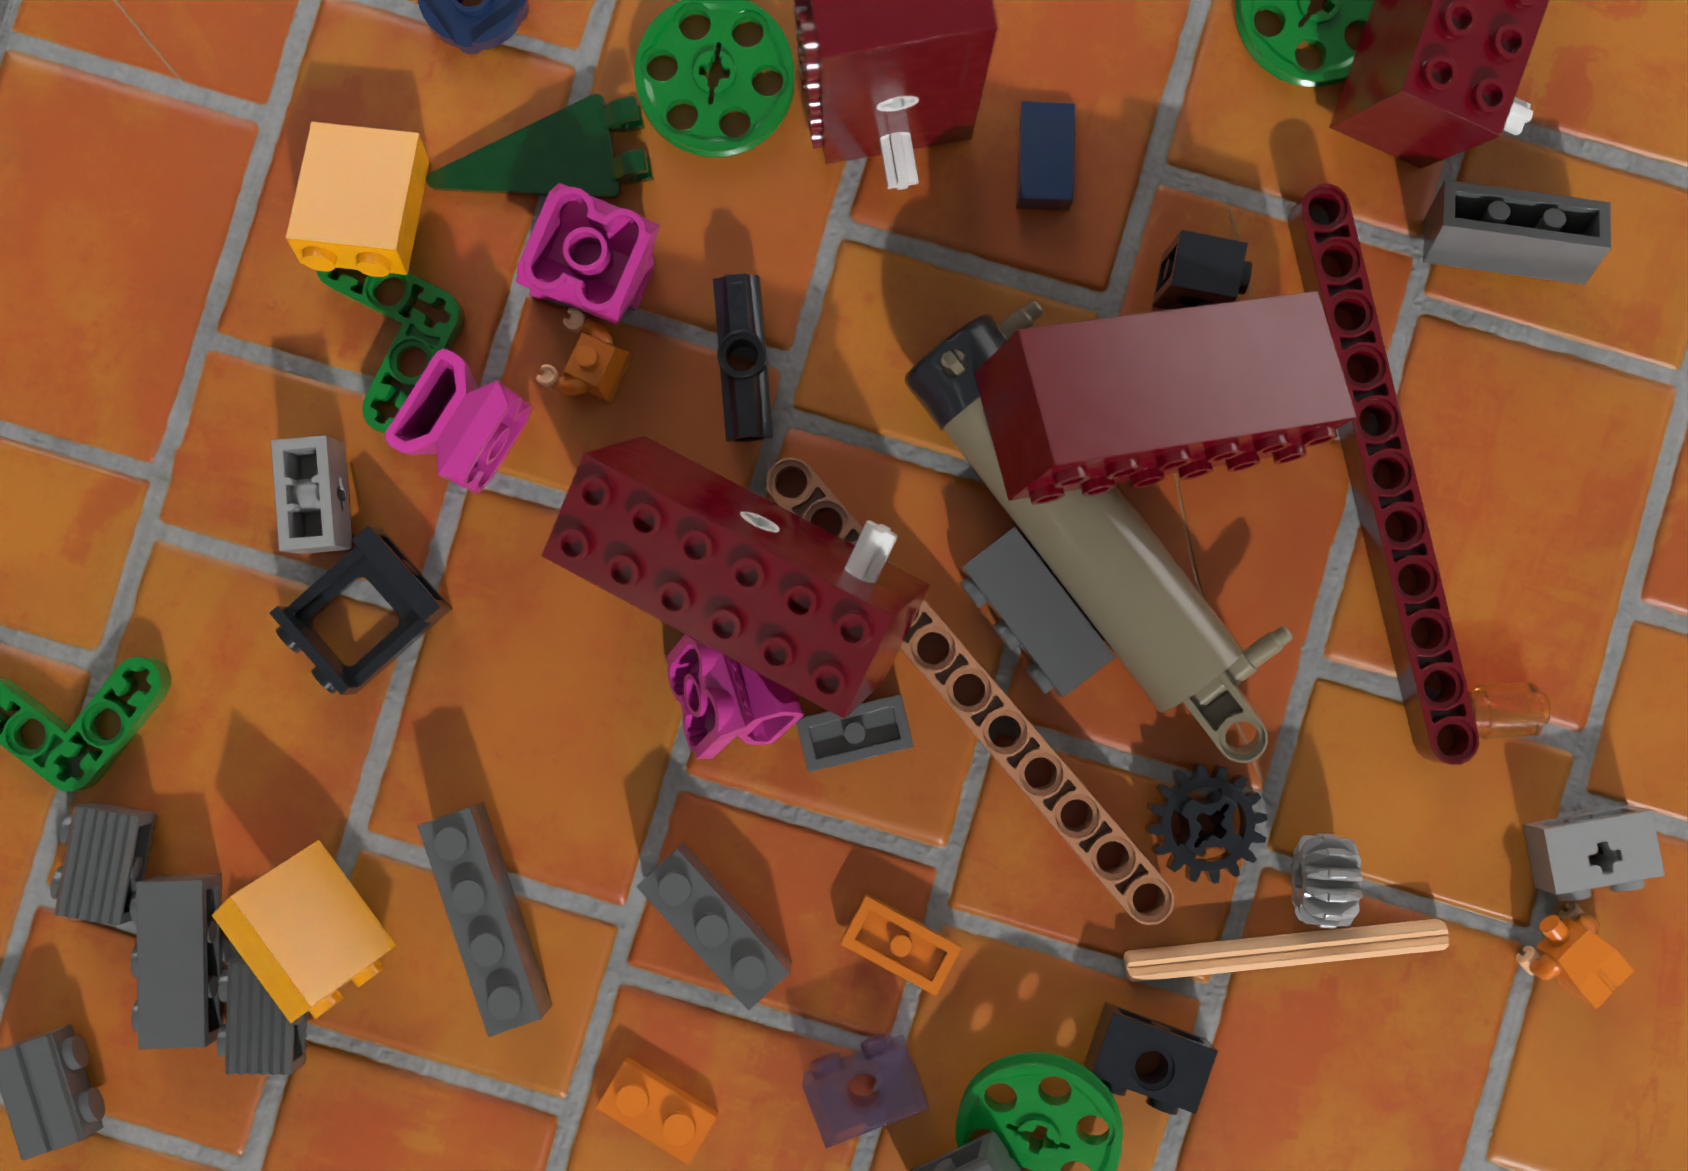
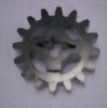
(1218, 805)

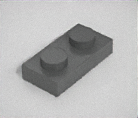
(866, 732)

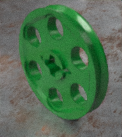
(1322, 30)
(698, 57)
(1034, 1107)

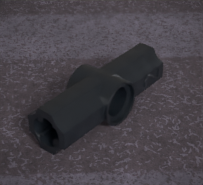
(742, 325)

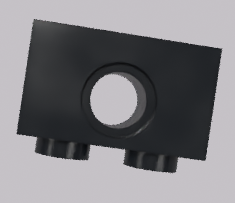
(1201, 272)
(1182, 1068)

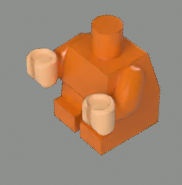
(594, 364)
(1576, 957)

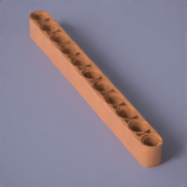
(1027, 745)

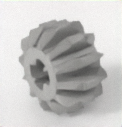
(1326, 880)

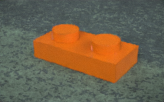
(901, 944)
(657, 1110)

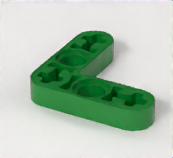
(413, 333)
(65, 741)

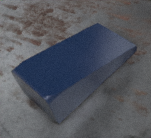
(1046, 156)

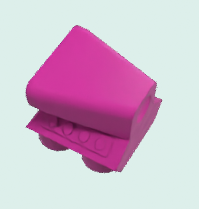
(588, 254)
(459, 422)
(726, 700)

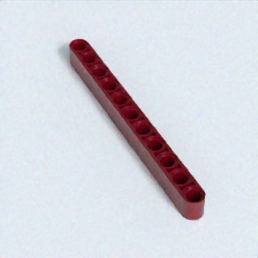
(1401, 497)

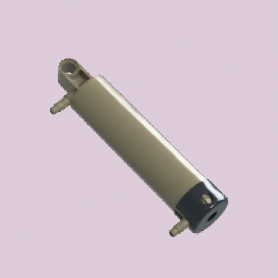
(1105, 557)

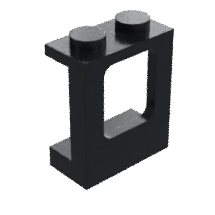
(398, 583)

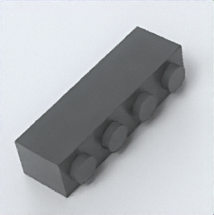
(485, 919)

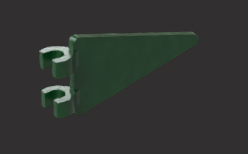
(560, 148)

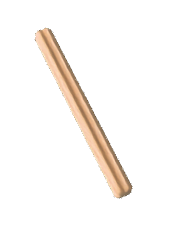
(1286, 950)

